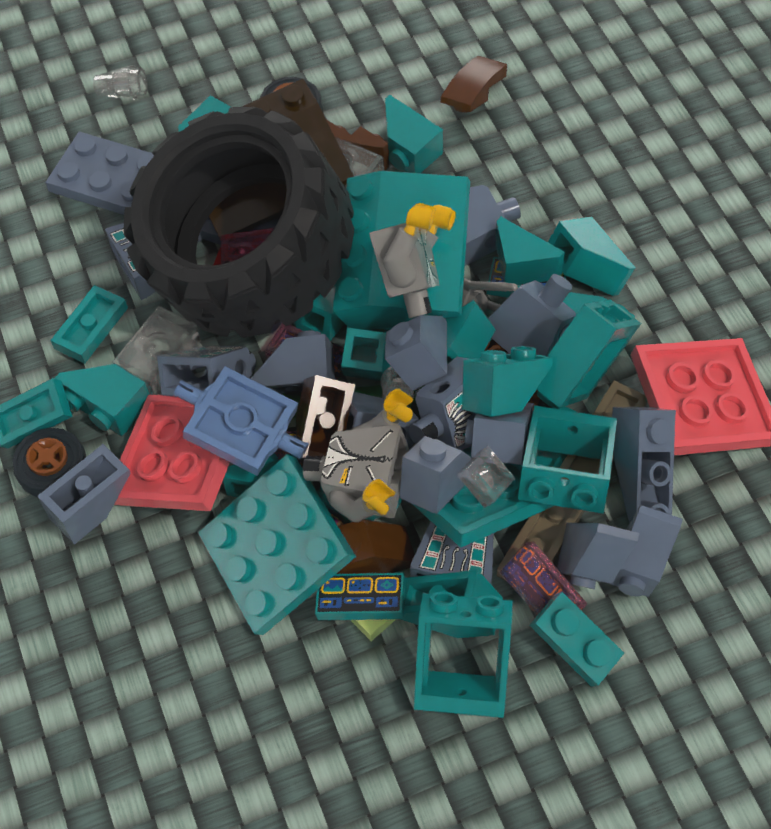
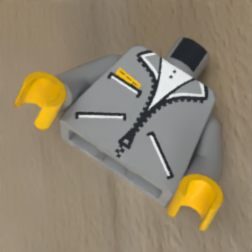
(407, 255)
(365, 463)

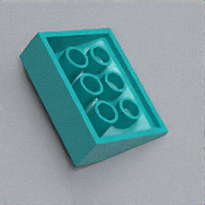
(382, 202)

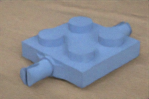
(240, 420)

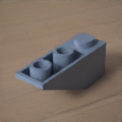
(645, 457)

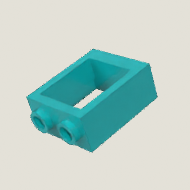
(586, 352)
(551, 433)
(459, 691)

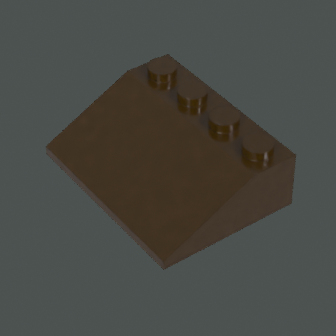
(266, 201)

